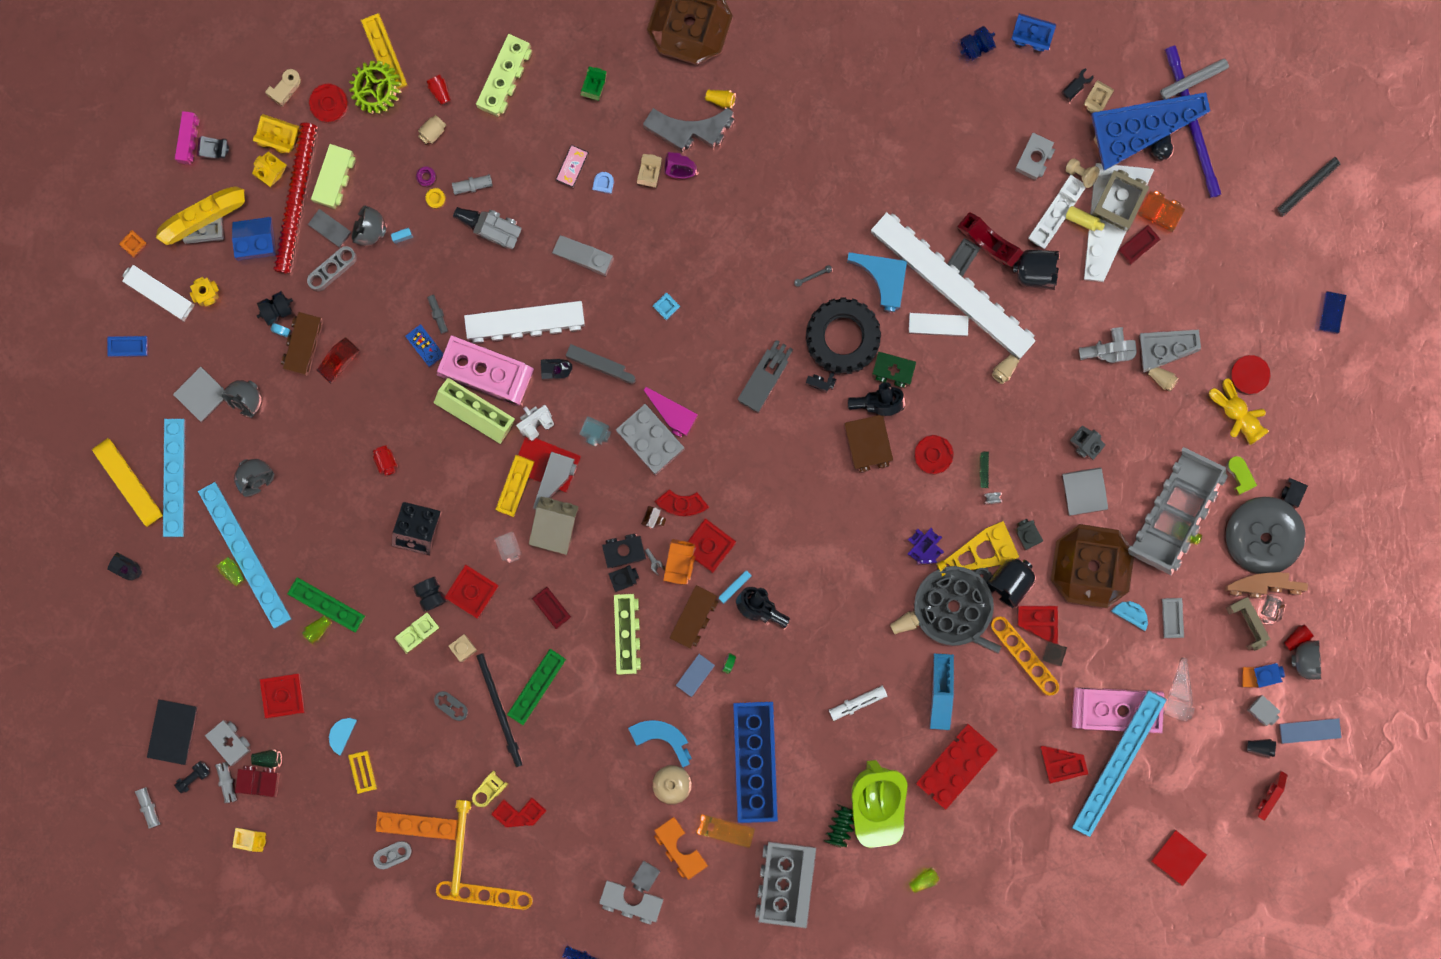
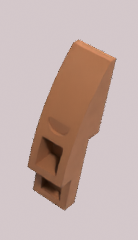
(1258, 585)

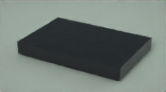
(172, 732)

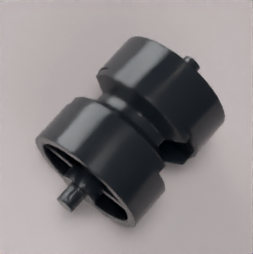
(273, 308)

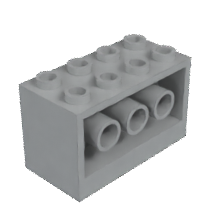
(798, 892)

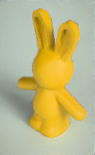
(1237, 410)

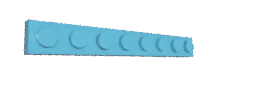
(244, 555)
(1119, 763)

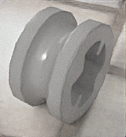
(993, 498)

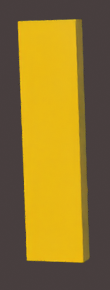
(382, 46)

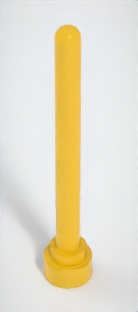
(462, 808)

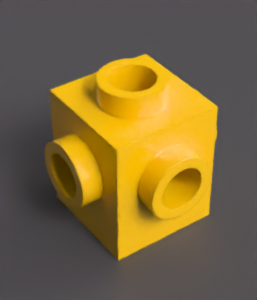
(268, 168)
(209, 296)

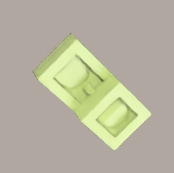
(416, 633)

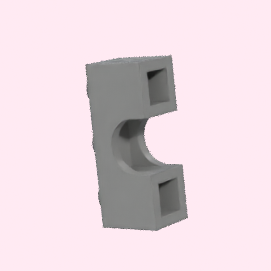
(613, 898)

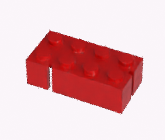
(956, 766)

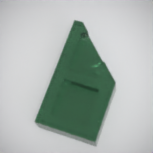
(984, 469)

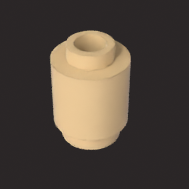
(431, 129)

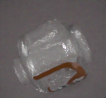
(1271, 609)

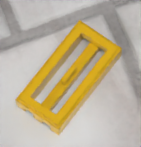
(366, 788)

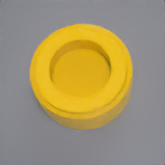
(435, 198)

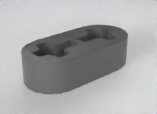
(447, 709)

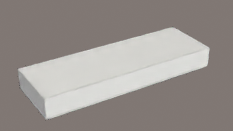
(938, 324)

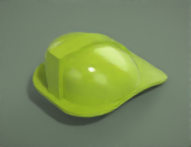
(879, 805)

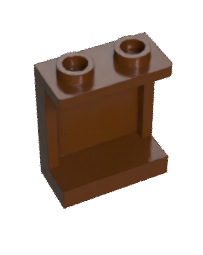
(869, 443)

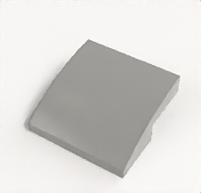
(1085, 491)

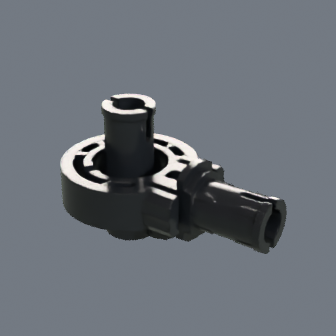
(880, 401)
(759, 607)

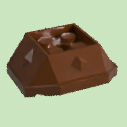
(690, 42)
(1071, 570)

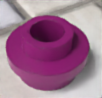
(419, 176)

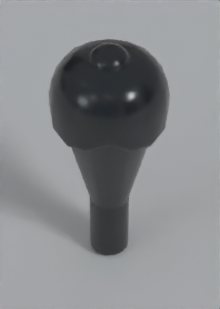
(1163, 148)

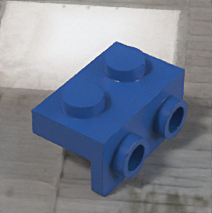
(1033, 32)

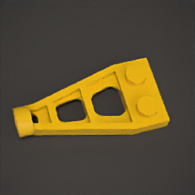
(1000, 541)

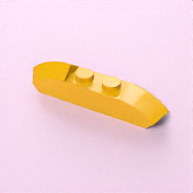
(200, 214)

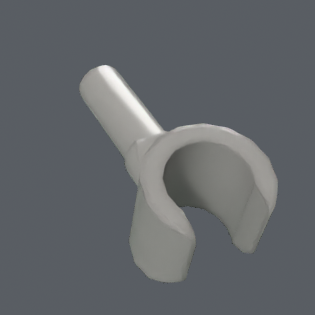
(655, 563)

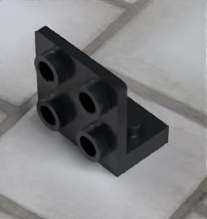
(415, 528)

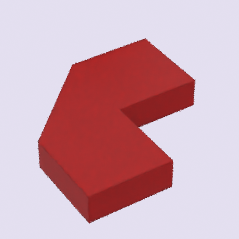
(527, 816)

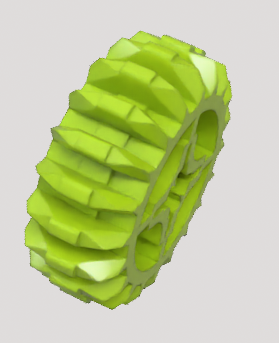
(389, 81)

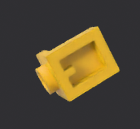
(249, 840)

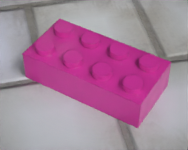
(186, 138)

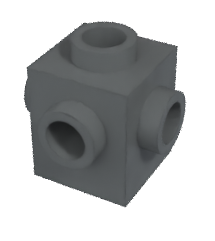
(1087, 442)

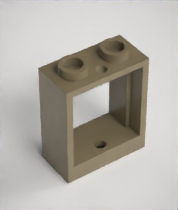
(1111, 217)

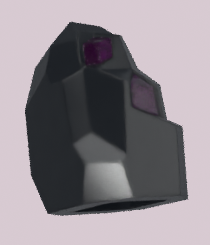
(555, 369)
(124, 567)

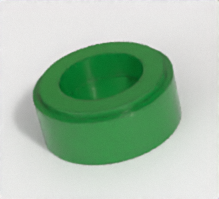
(729, 663)

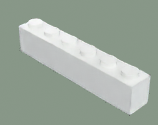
(524, 321)

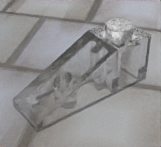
(1180, 698)

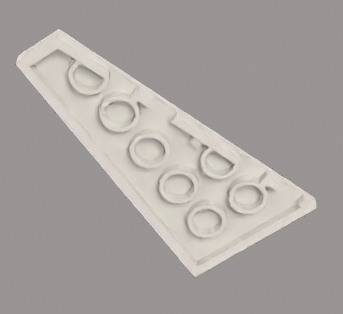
(1120, 200)

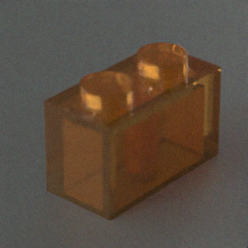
(1161, 211)

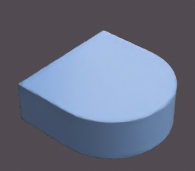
(603, 183)

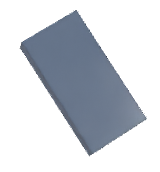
(695, 675)

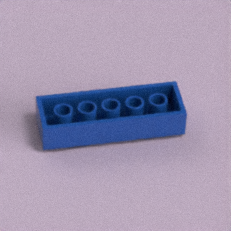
(755, 762)

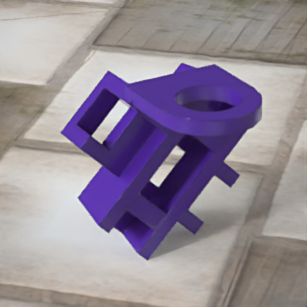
(924, 547)

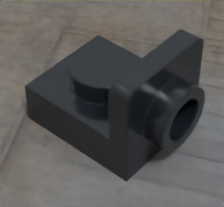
(818, 382)
(624, 578)

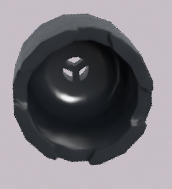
(1038, 269)
(1012, 581)

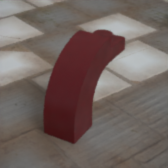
(989, 241)

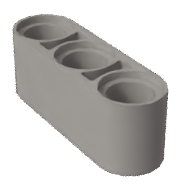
(335, 259)

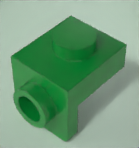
(594, 83)

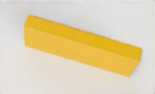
(514, 485)

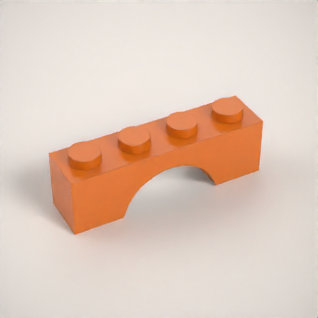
(416, 825)

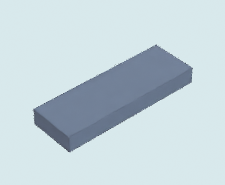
(1310, 731)

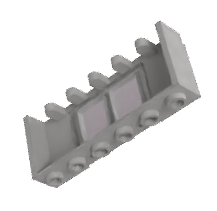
(1178, 511)

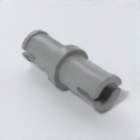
(472, 184)
(226, 782)
(147, 807)

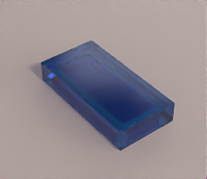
(1332, 312)

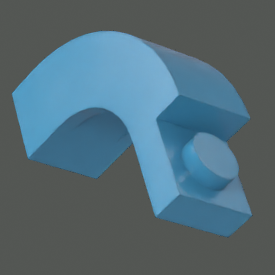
(655, 729)

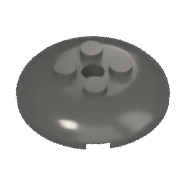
(1260, 517)
(974, 603)

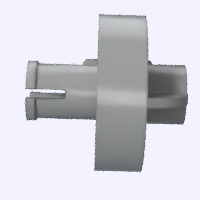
(1112, 352)

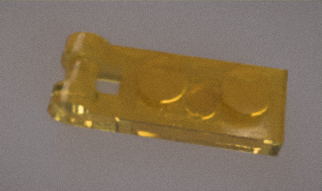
(726, 831)

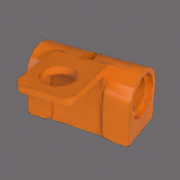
(679, 562)

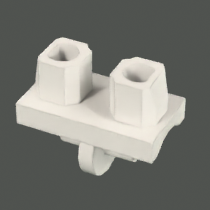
(532, 419)

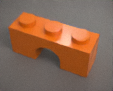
(688, 864)

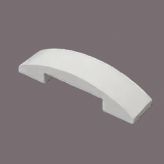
(1057, 212)

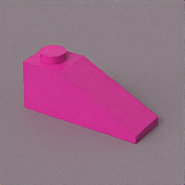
(675, 415)

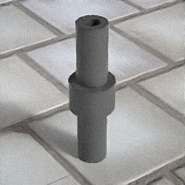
(437, 314)

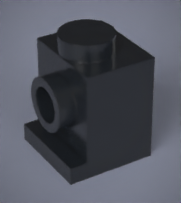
(1294, 492)

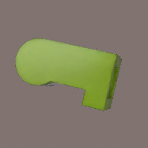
(1242, 474)

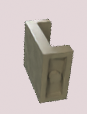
(553, 525)
(1253, 622)

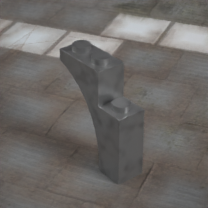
(680, 132)

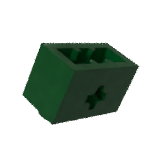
(887, 361)

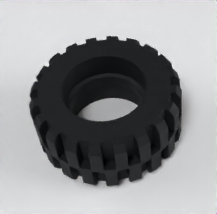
(843, 362)

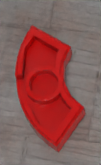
(682, 505)

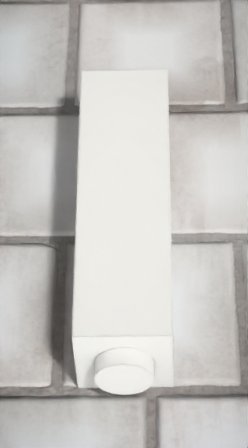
(157, 292)

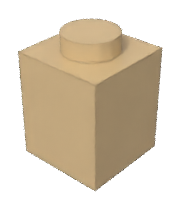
(463, 648)

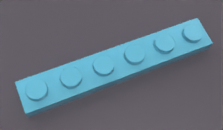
(174, 477)

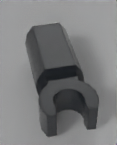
(1076, 85)

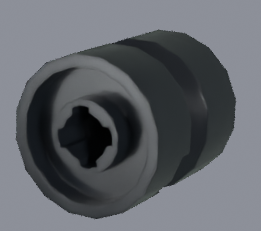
(429, 594)

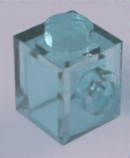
(595, 431)

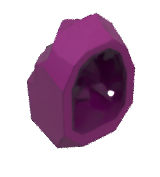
(679, 166)

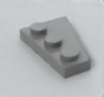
(1165, 347)

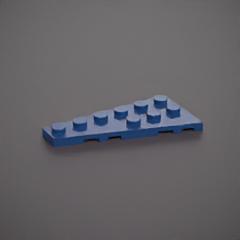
(1135, 127)

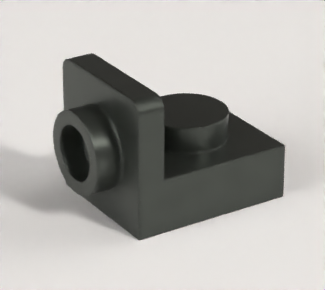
(1028, 534)

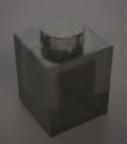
(1053, 654)

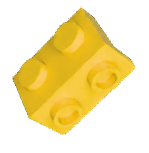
(276, 134)

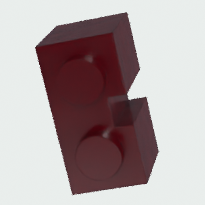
(257, 782)

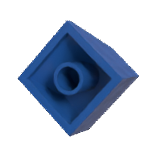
(253, 239)

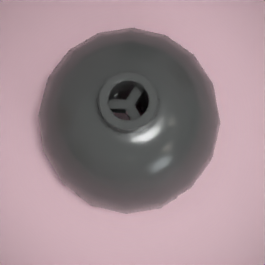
(368, 227)
(243, 396)
(252, 475)
(1308, 660)

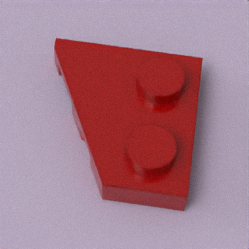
(1040, 621)
(1063, 764)
(1274, 793)

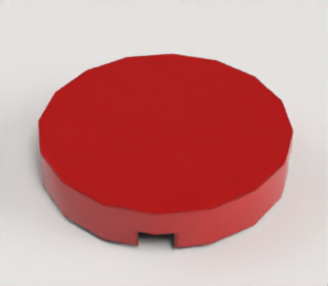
(328, 103)
(1250, 374)
(933, 454)

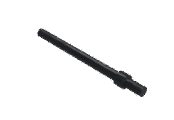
(512, 746)

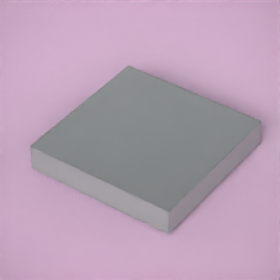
(200, 394)

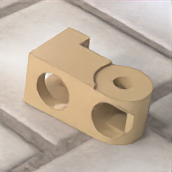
(285, 88)

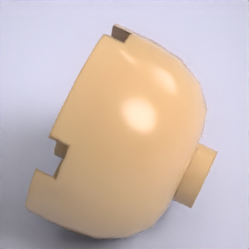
(671, 784)

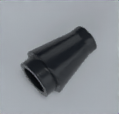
(467, 217)
(1264, 748)

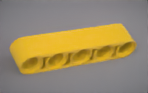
(127, 482)

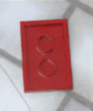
(540, 453)

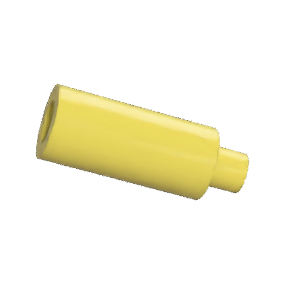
(1084, 219)

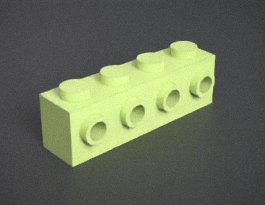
(503, 75)
(474, 410)
(625, 634)

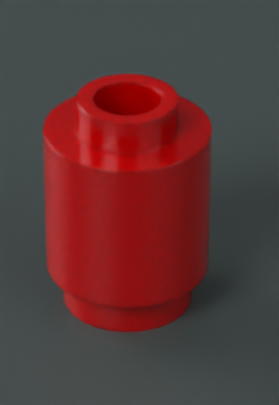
(384, 460)

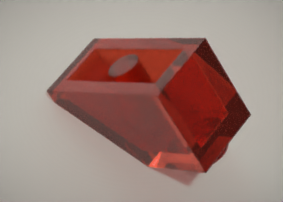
(337, 359)

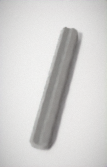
(1194, 79)

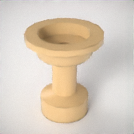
(1088, 175)

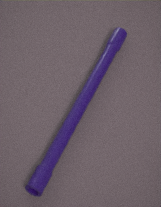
(1211, 180)

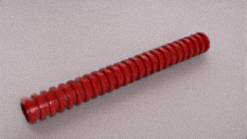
(295, 197)

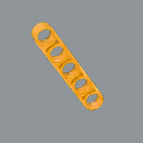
(1034, 660)
(494, 894)

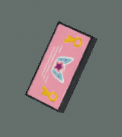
(572, 166)

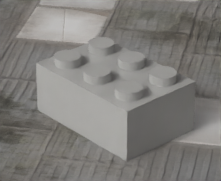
(650, 439)

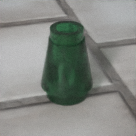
(267, 758)

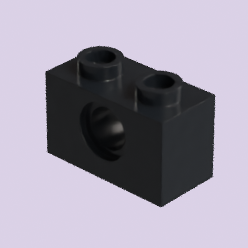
(635, 554)

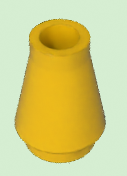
(722, 98)

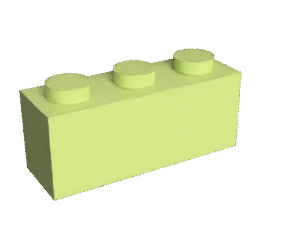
(333, 176)

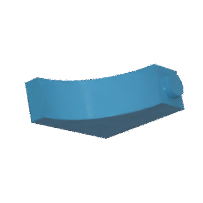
(887, 274)
(942, 691)

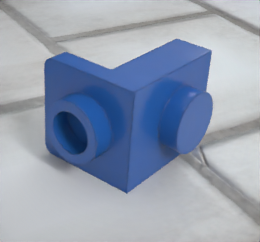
(1269, 674)

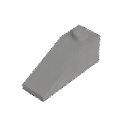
(583, 255)
(555, 476)

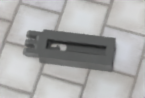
(599, 363)
(761, 381)

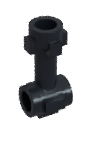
(199, 770)

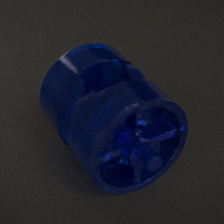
(980, 42)

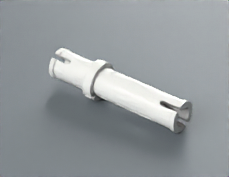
(857, 703)

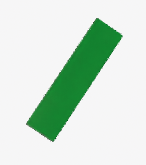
(326, 605)
(536, 687)

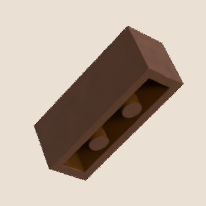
(302, 343)
(694, 617)

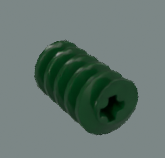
(841, 827)

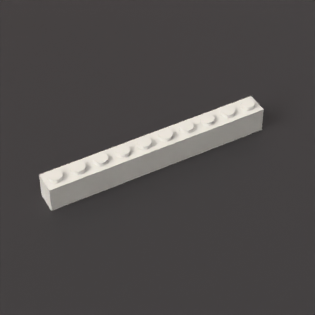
(953, 286)

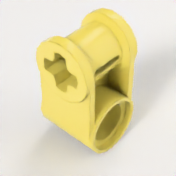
(489, 789)

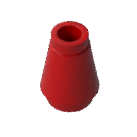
(439, 89)
(1298, 637)

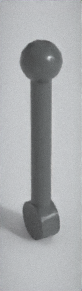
(798, 282)

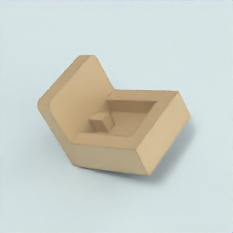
(1098, 97)
(649, 170)

